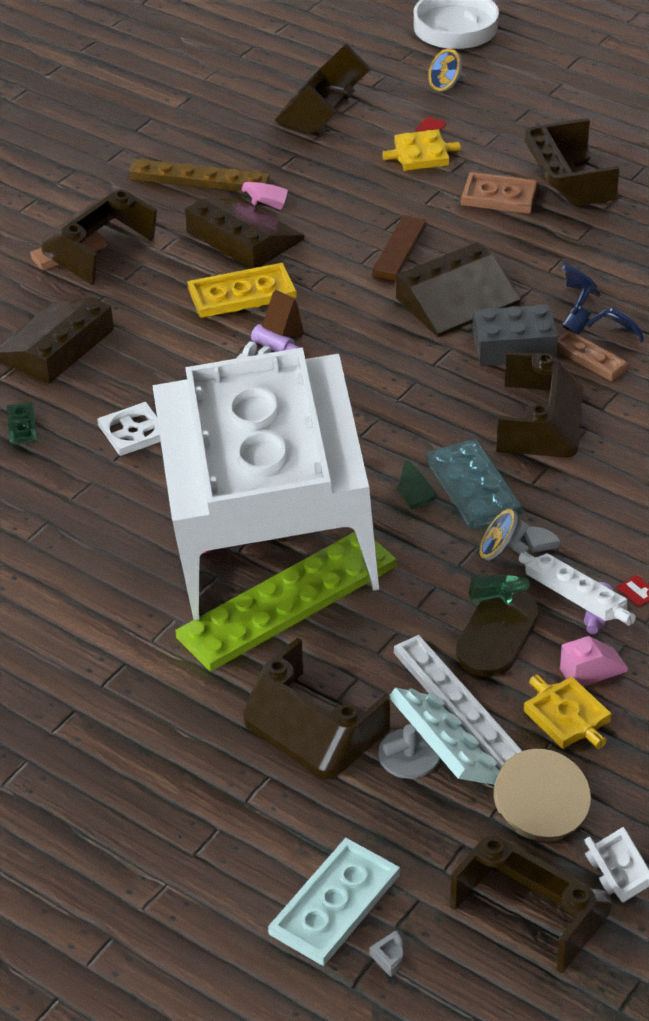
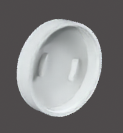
(456, 22)

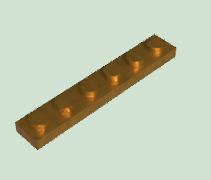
(194, 175)

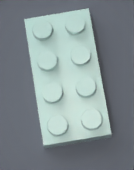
(446, 736)
(334, 901)

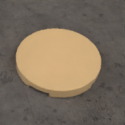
(542, 794)

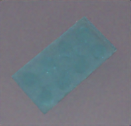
(472, 482)

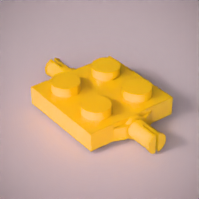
(421, 150)
(567, 712)

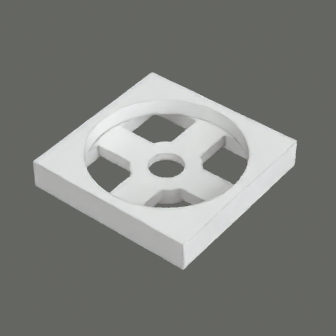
(135, 440)

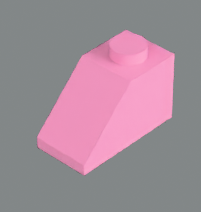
(590, 661)

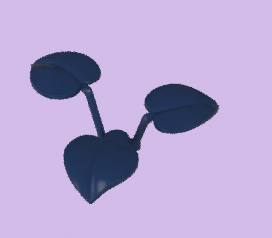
(579, 316)

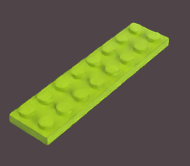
(280, 602)

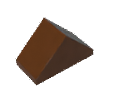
(283, 315)

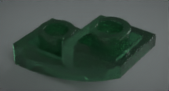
(21, 423)

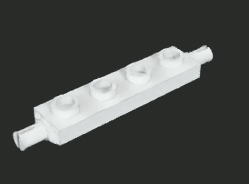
(577, 587)

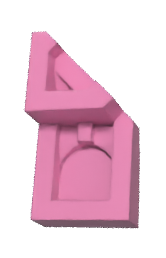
(265, 193)

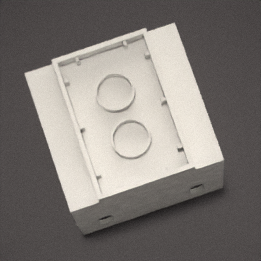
(261, 456)

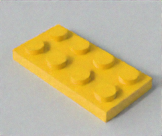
(239, 289)

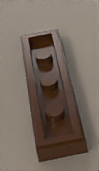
(399, 248)

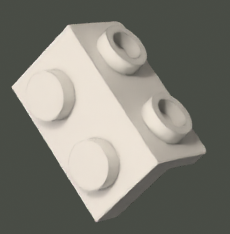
(620, 863)

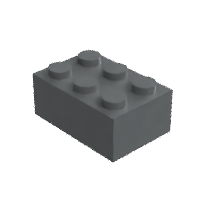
(515, 330)

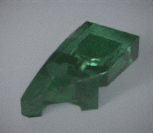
(414, 486)
(494, 586)

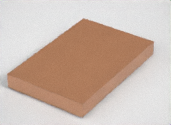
(499, 192)

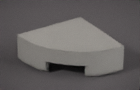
(541, 539)
(388, 953)

